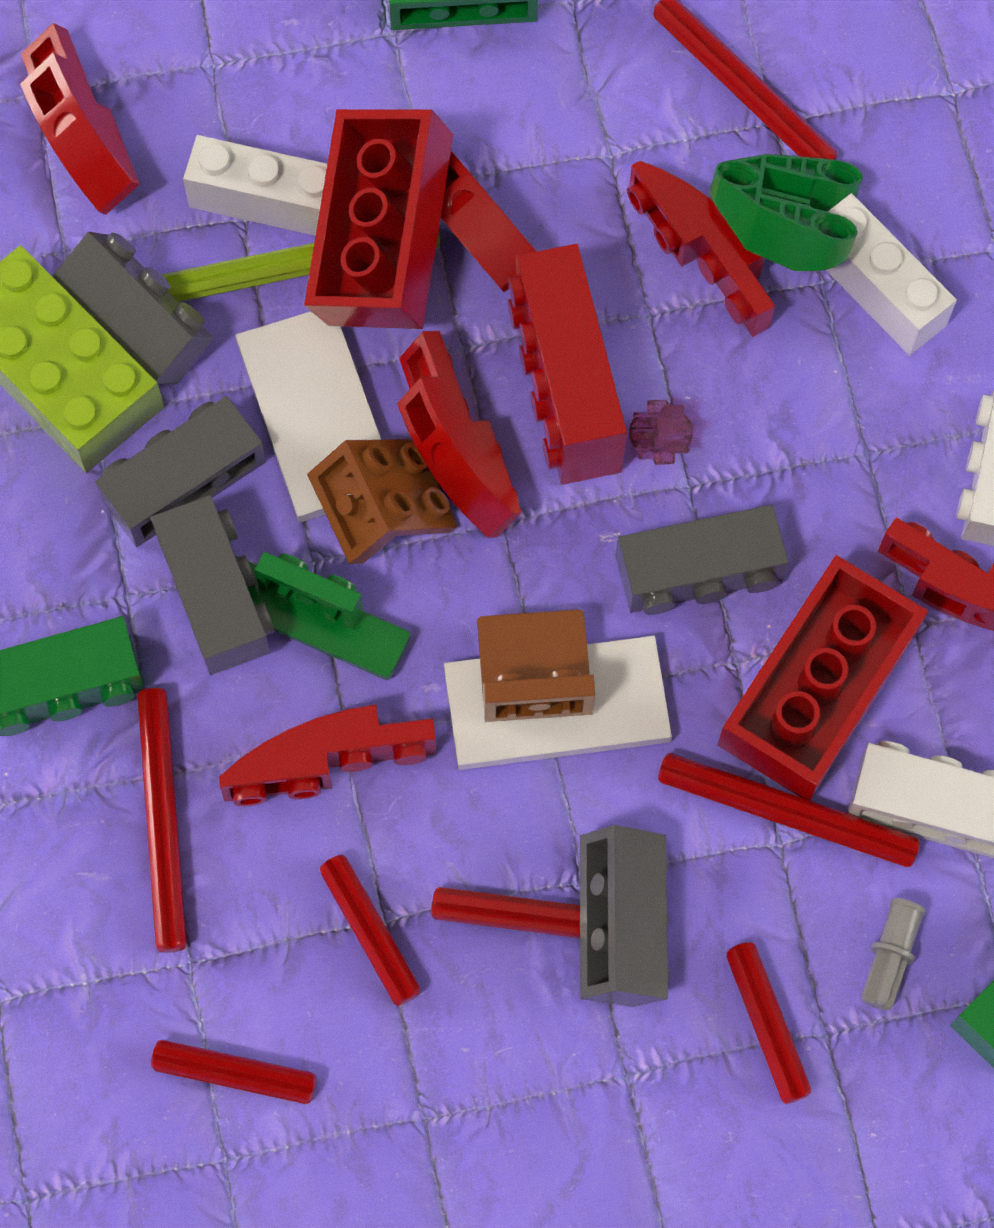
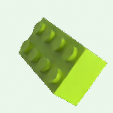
(68, 366)

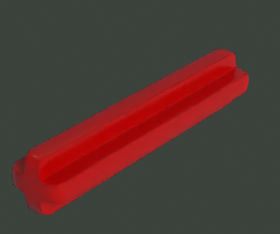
(506, 912)
(370, 930)
(768, 1022)
(233, 1071)

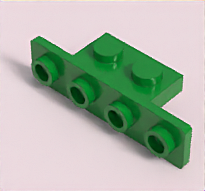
(326, 615)

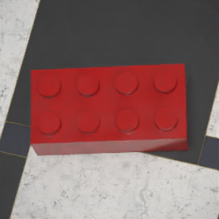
(379, 218)
(567, 365)
(822, 678)

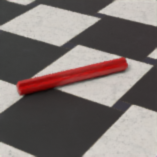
(742, 81)
(789, 810)
(161, 820)

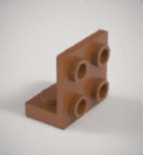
(379, 493)
(535, 666)

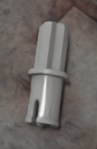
(892, 953)

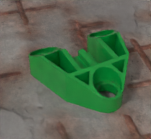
(783, 206)

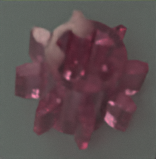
(661, 432)

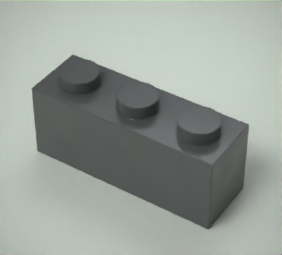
(134, 306)
(180, 467)
(701, 560)
(213, 584)
(623, 916)

